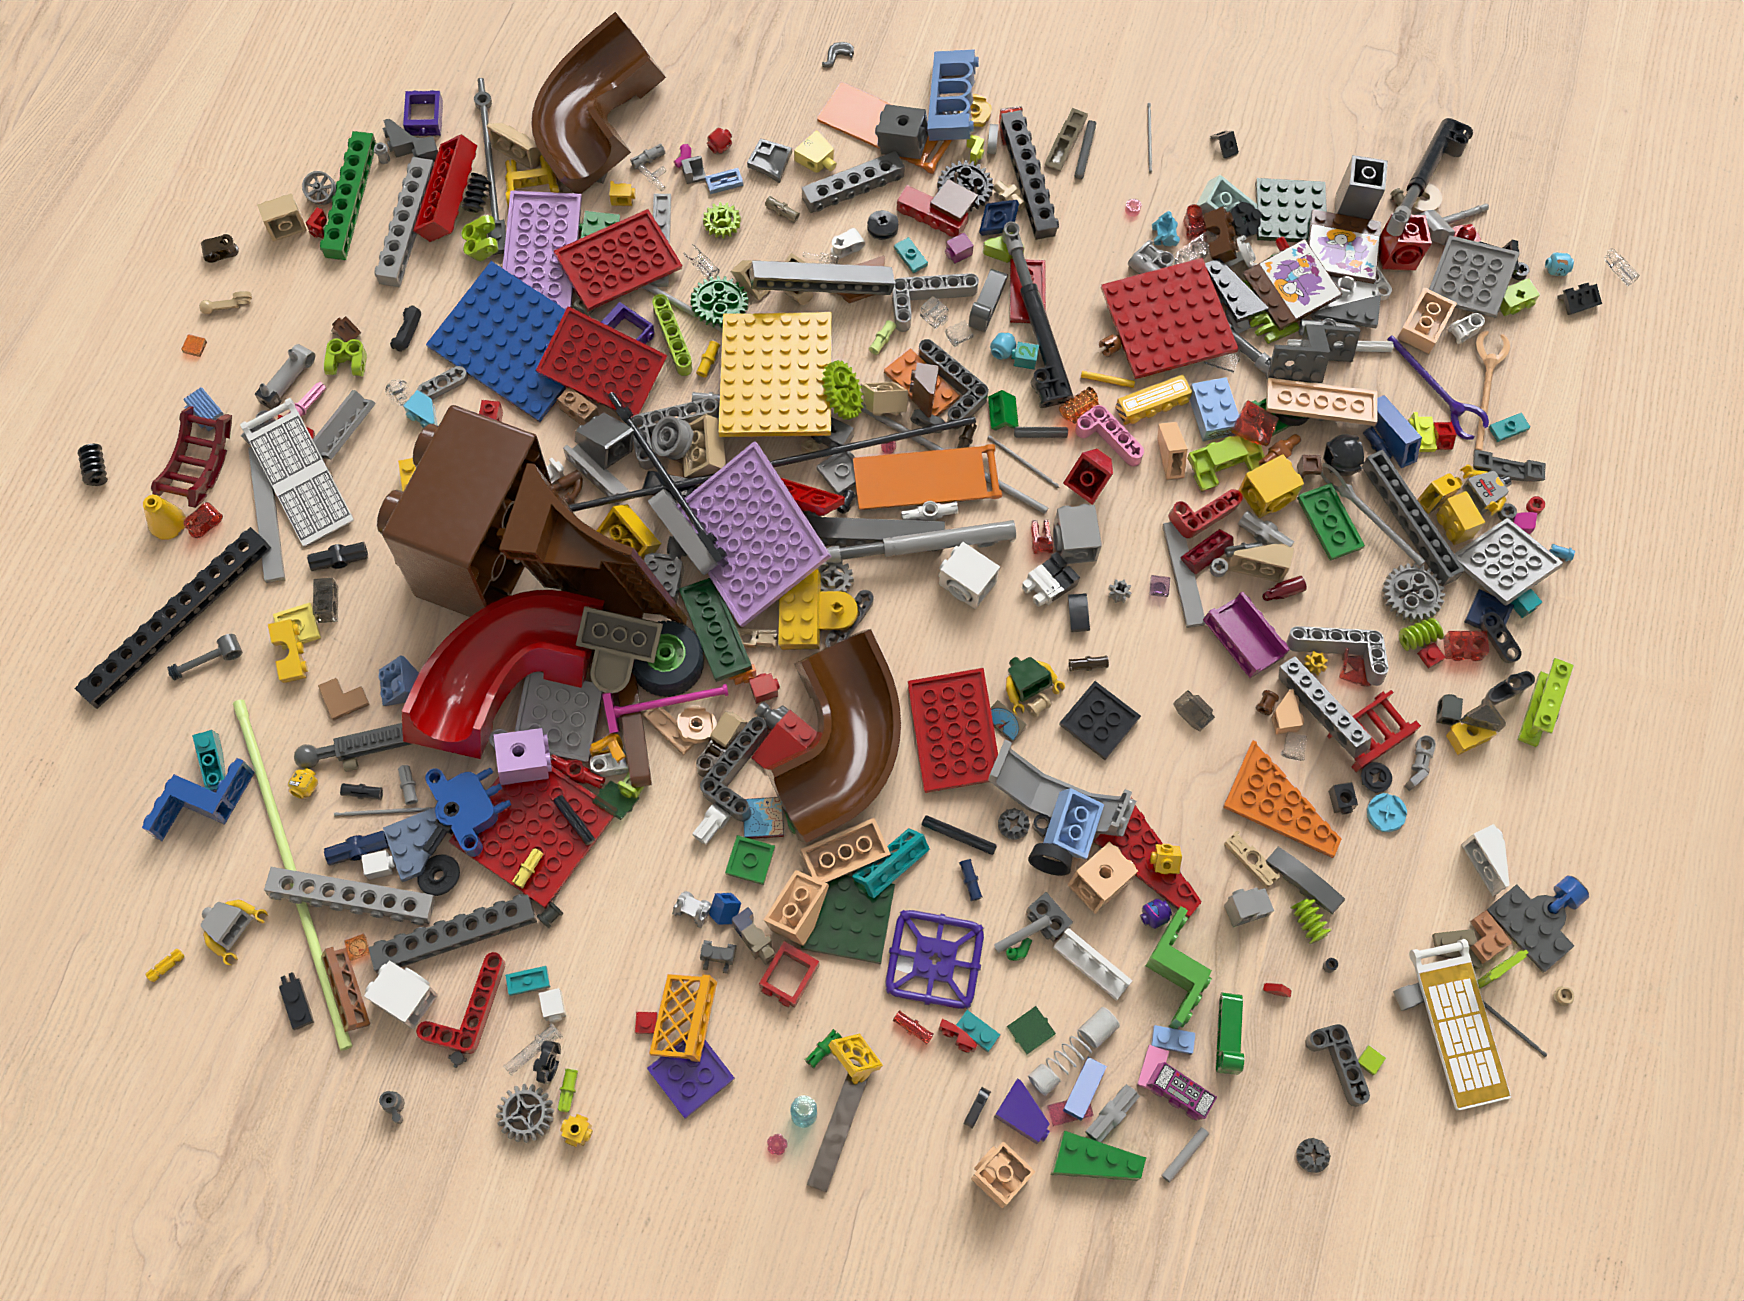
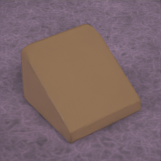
(675, 468)

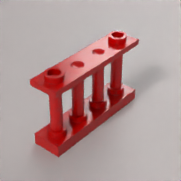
(1391, 739)

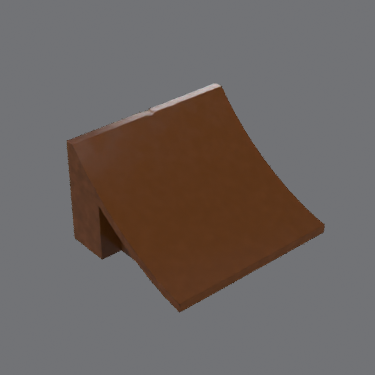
(577, 558)

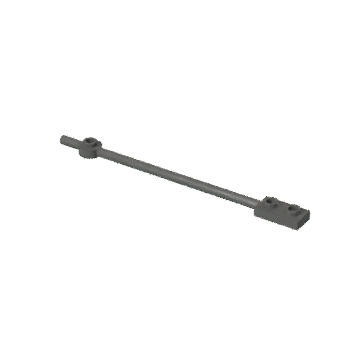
(499, 232)

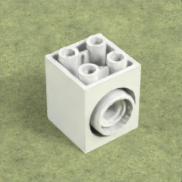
(968, 575)
(401, 993)

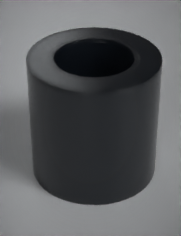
(1327, 968)

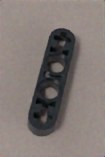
(863, 610)

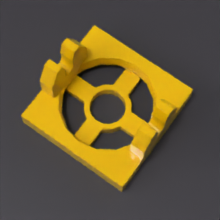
(857, 1043)

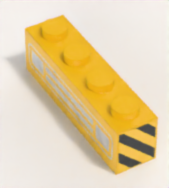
(1153, 400)

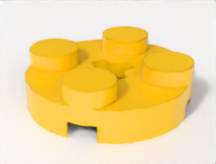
(984, 110)

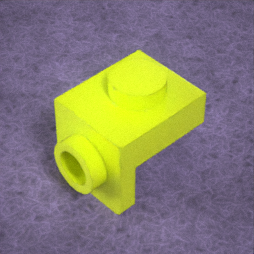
(977, 145)

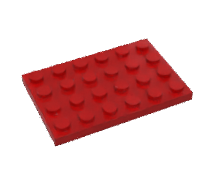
(617, 260)
(601, 361)
(953, 729)

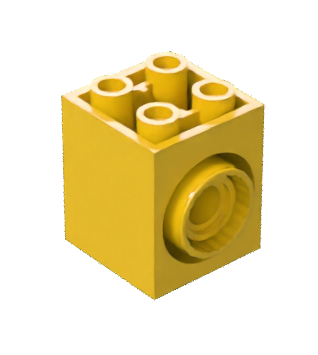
(1271, 486)

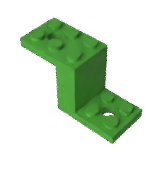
(1179, 969)

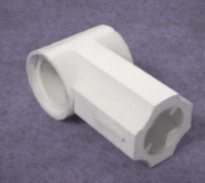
(714, 819)

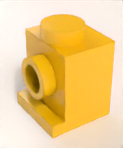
(621, 194)

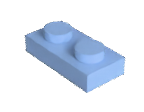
(1173, 1039)

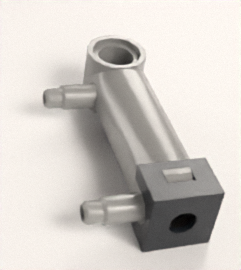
(299, 358)

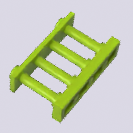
(1545, 702)

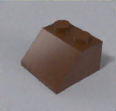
(924, 386)

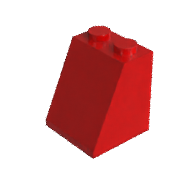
(1090, 475)

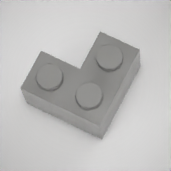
(1248, 906)

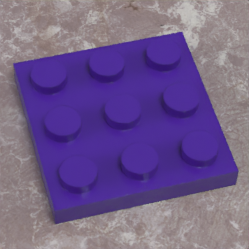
(691, 1082)

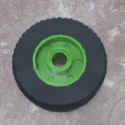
(676, 664)

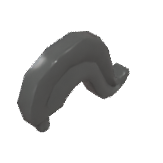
(836, 49)

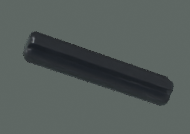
(574, 820)

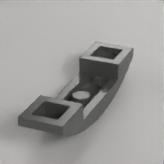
(1516, 470)

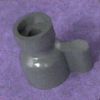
(770, 716)
(393, 1104)

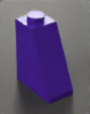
(1023, 1114)

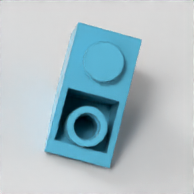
(421, 409)

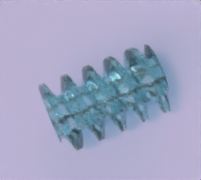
(805, 1103)

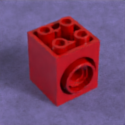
(1409, 248)

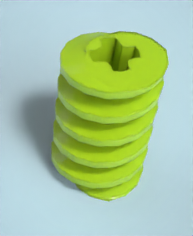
(1420, 633)
(1311, 920)

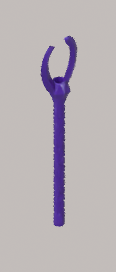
(1456, 408)

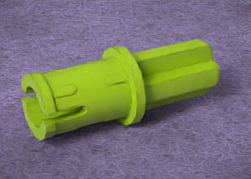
(567, 1090)

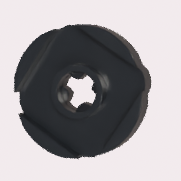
(1251, 215)
(547, 1064)

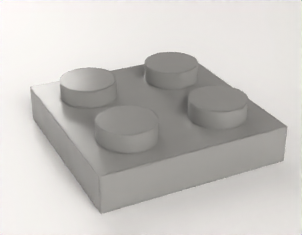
(838, 471)

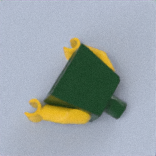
(1028, 679)

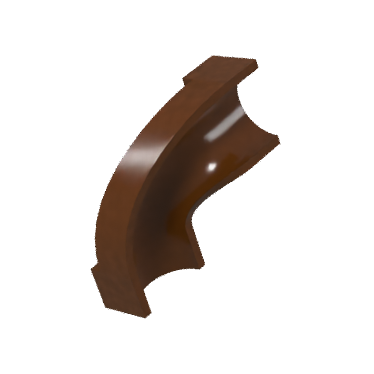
(853, 739)

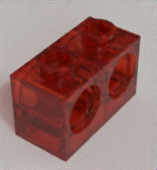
(1465, 641)

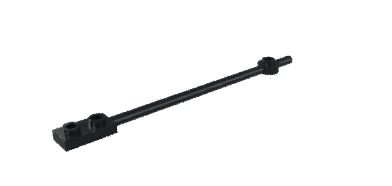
(708, 539)

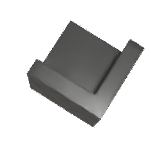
(693, 169)

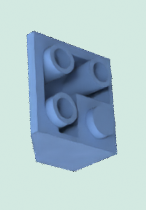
(396, 681)

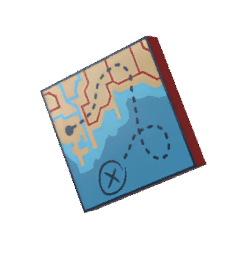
(765, 818)

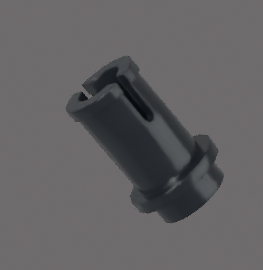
(849, 496)

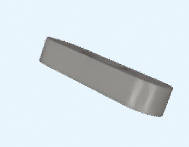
(444, 376)

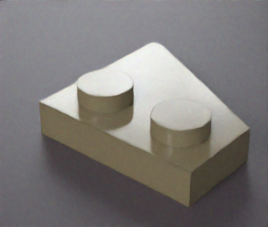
(1451, 937)

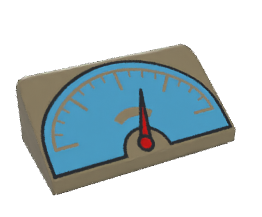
(1007, 721)

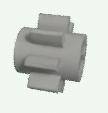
(1122, 593)

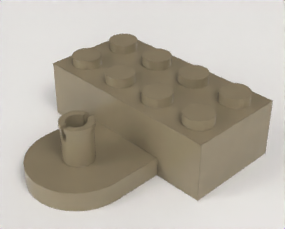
(616, 644)

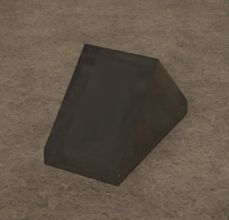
(1485, 717)

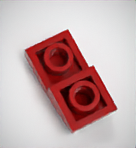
(963, 1040)

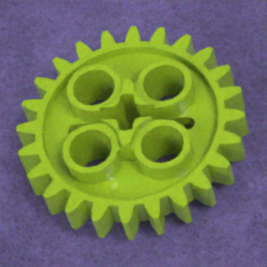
(842, 390)

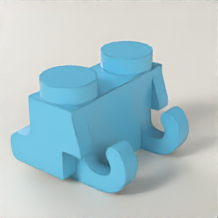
(1166, 230)

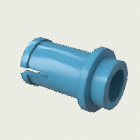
(1562, 552)

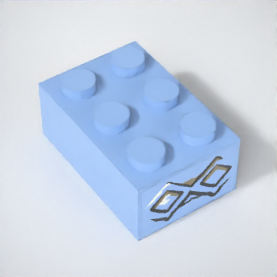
(1214, 408)

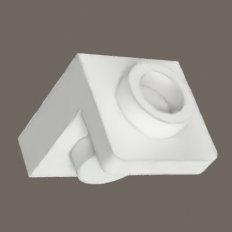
(555, 471)

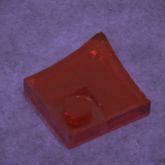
(1255, 424)

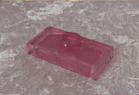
(1059, 1117)

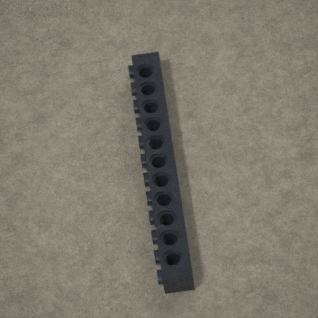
(172, 626)

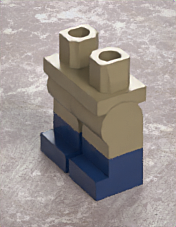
(753, 936)

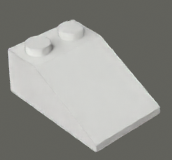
(1489, 857)

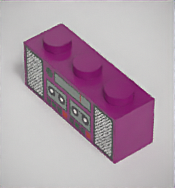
(1181, 1091)

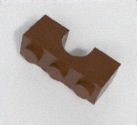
(1219, 223)

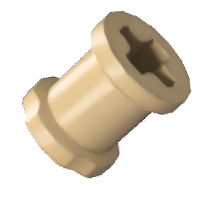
(1038, 705)

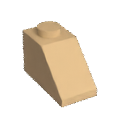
(741, 274)

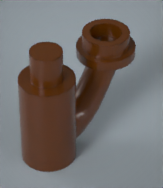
(569, 481)

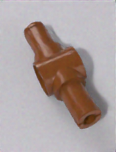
(1282, 447)

